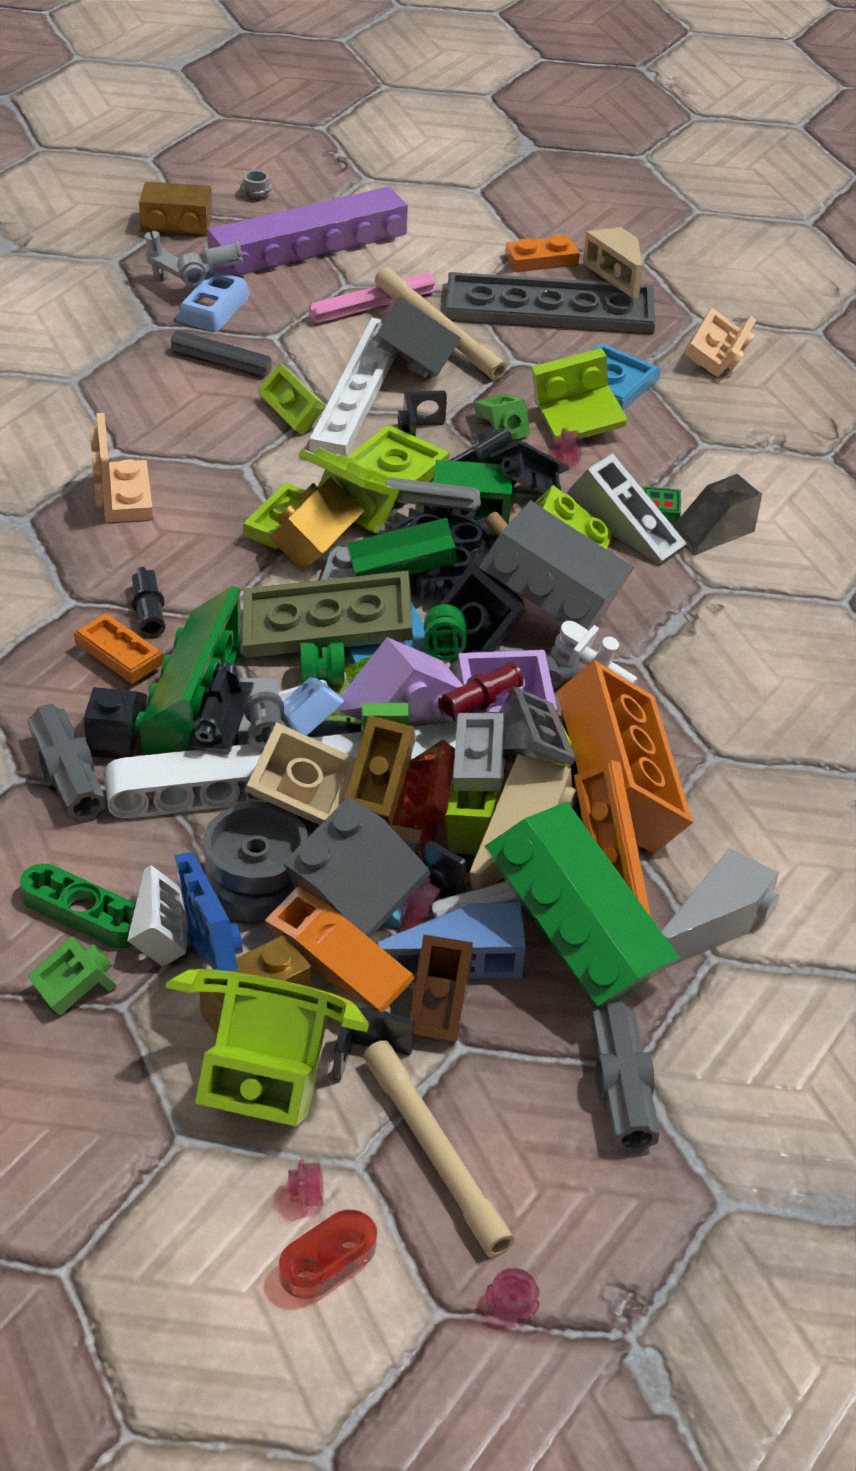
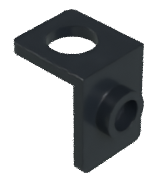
(410, 417)
(447, 869)
(382, 1027)

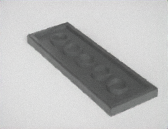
(548, 303)

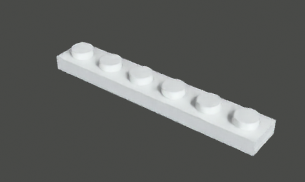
(352, 396)

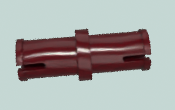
(480, 691)

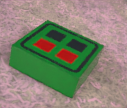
(666, 500)

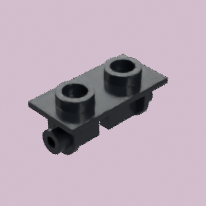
(530, 466)
(221, 711)

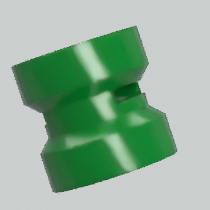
(444, 622)
(322, 662)

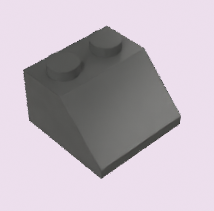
(414, 338)
(357, 866)

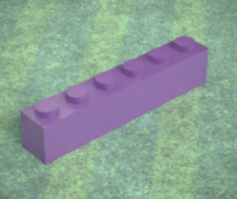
(313, 230)

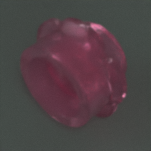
(568, 445)
(421, 900)
(306, 1185)
(513, 1283)

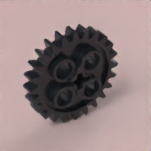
(472, 543)

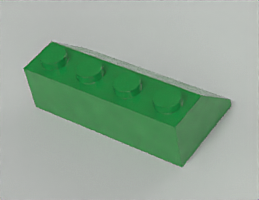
(200, 647)
(581, 904)

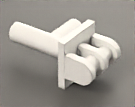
(575, 644)

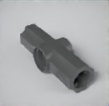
(66, 763)
(625, 1077)

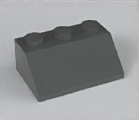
(556, 567)

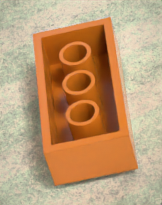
(622, 723)

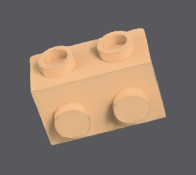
(719, 343)

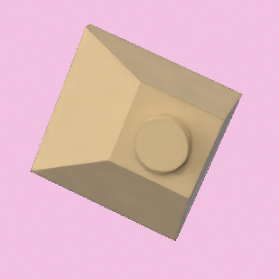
(301, 775)

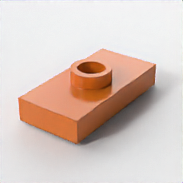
(118, 648)

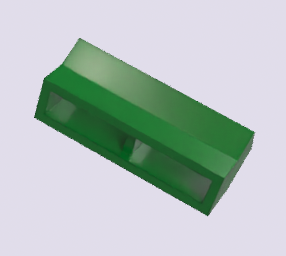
(406, 549)

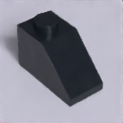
(111, 721)

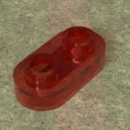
(323, 1254)

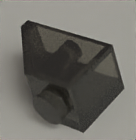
(719, 514)

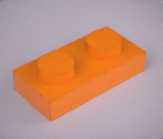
(542, 253)

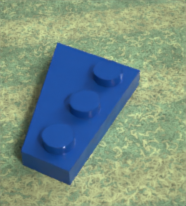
(207, 922)

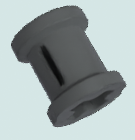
(274, 710)

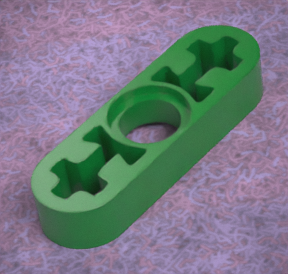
(71, 889)

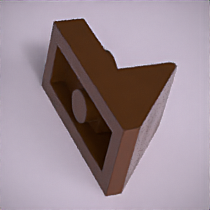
(441, 987)

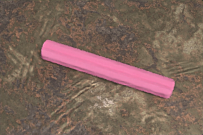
(364, 300)

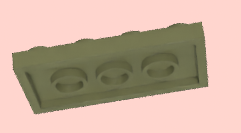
(327, 612)

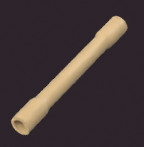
(478, 354)
(477, 1210)

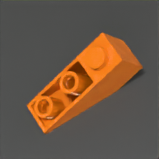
(339, 950)

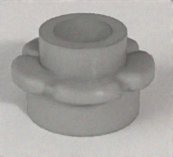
(256, 184)

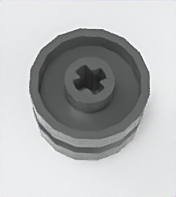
(247, 856)

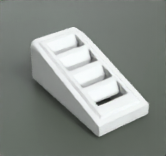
(159, 918)

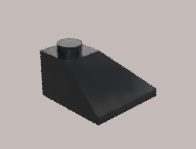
(487, 607)

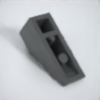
(534, 730)

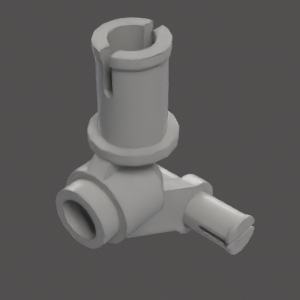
(190, 266)

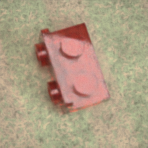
(426, 790)

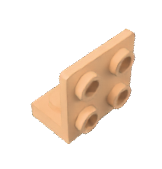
(122, 484)

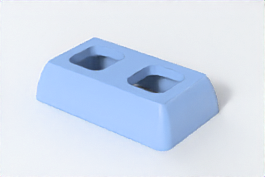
(228, 301)
(309, 706)

